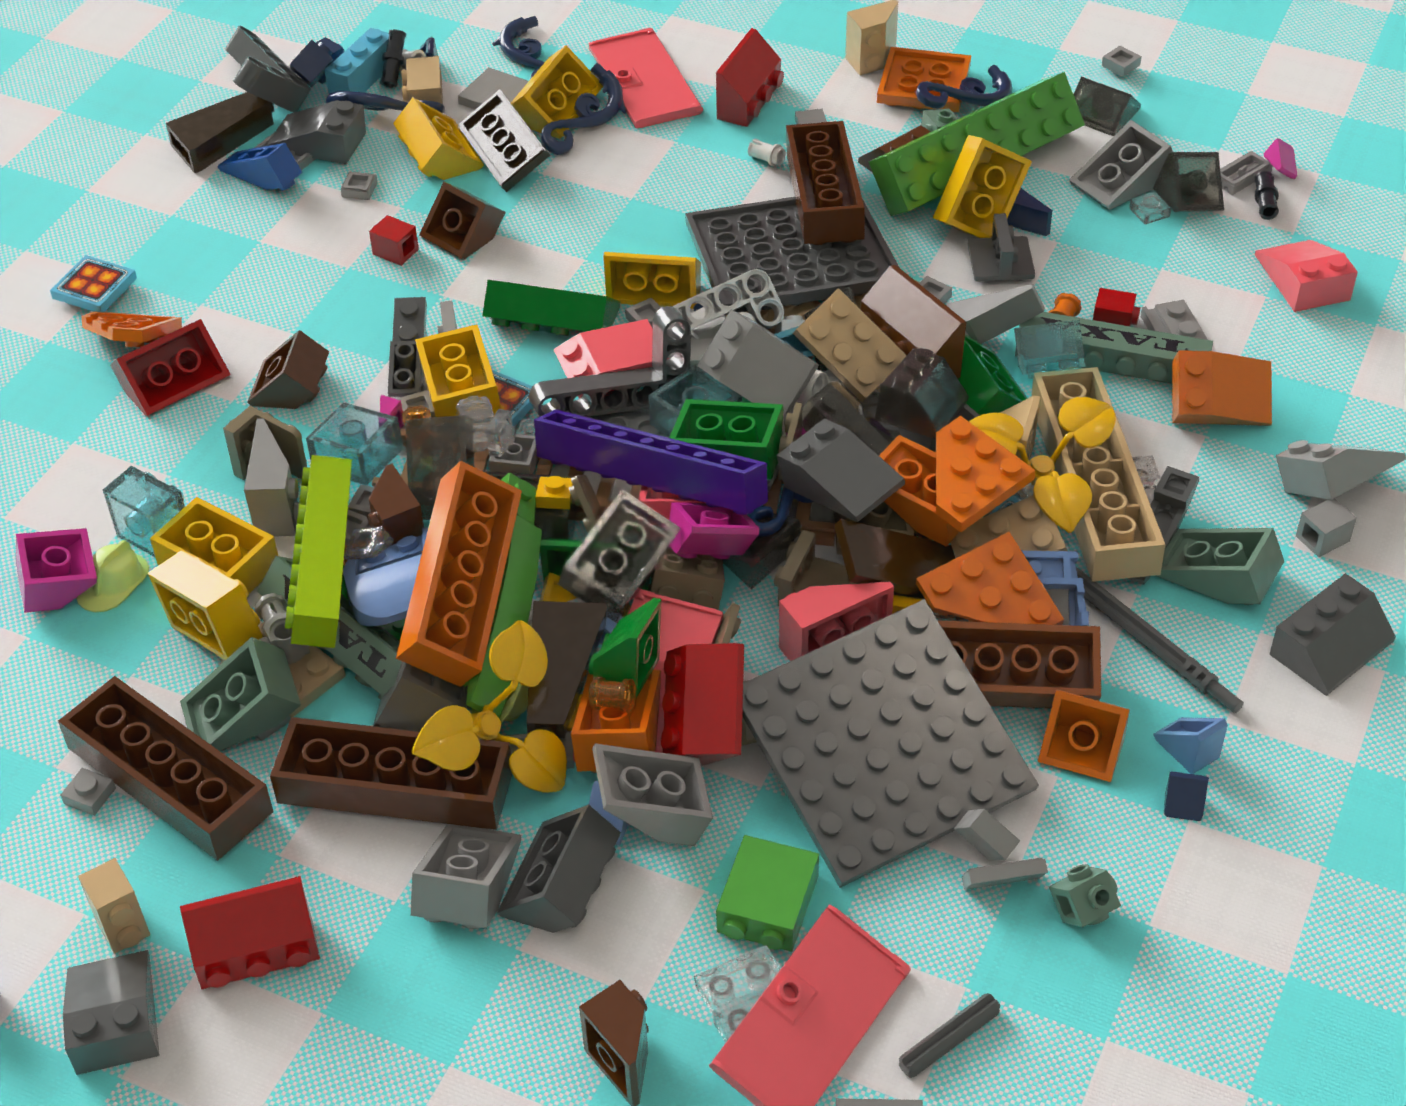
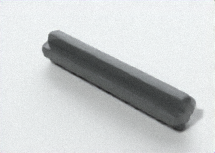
(949, 1035)

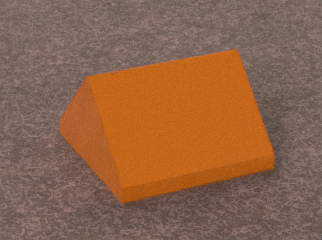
(1084, 735)

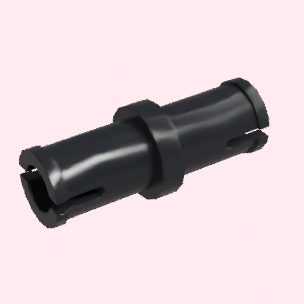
(393, 58)
(1266, 195)

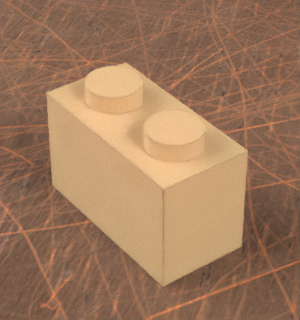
(422, 79)
(114, 905)

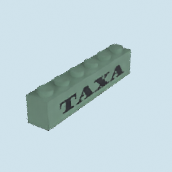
(1127, 348)
(363, 649)

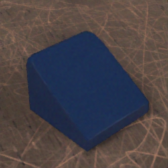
(1185, 796)

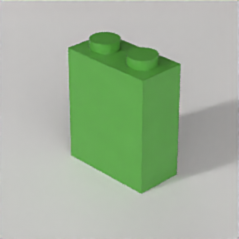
(767, 893)

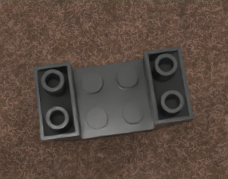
(416, 699)

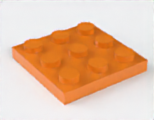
(910, 67)

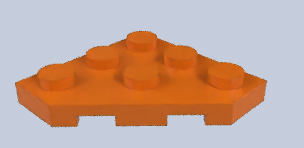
(131, 328)
(974, 474)
(990, 586)

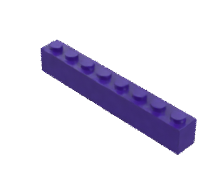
(652, 461)

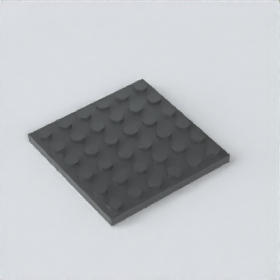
(771, 239)
(883, 741)

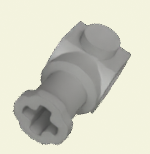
(275, 629)

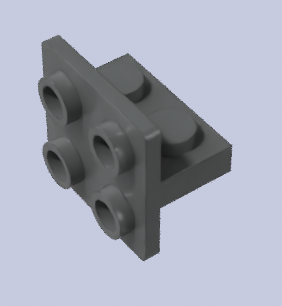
(1001, 255)

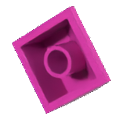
(711, 531)
(53, 568)

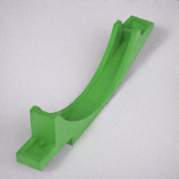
(514, 594)

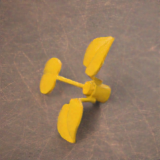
(1065, 496)
(454, 733)

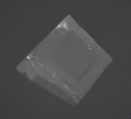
(367, 543)

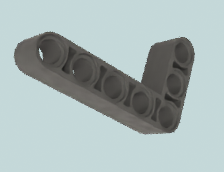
(265, 72)
(623, 383)

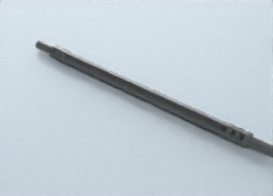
(1155, 641)

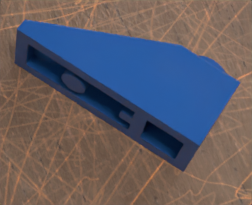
(264, 166)

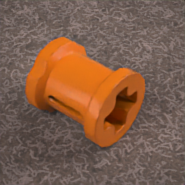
(1066, 305)

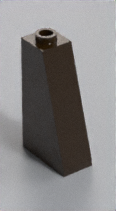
(218, 129)
(570, 639)

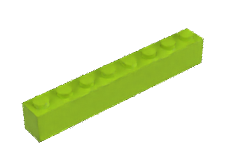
(319, 552)

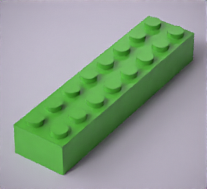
(1016, 122)

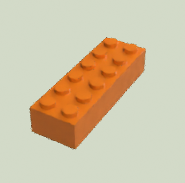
(459, 575)

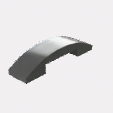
(1171, 503)

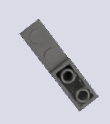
(404, 362)

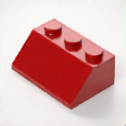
(747, 80)
(170, 368)
(703, 701)
(250, 933)

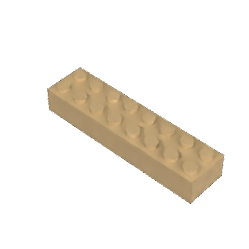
(1119, 527)

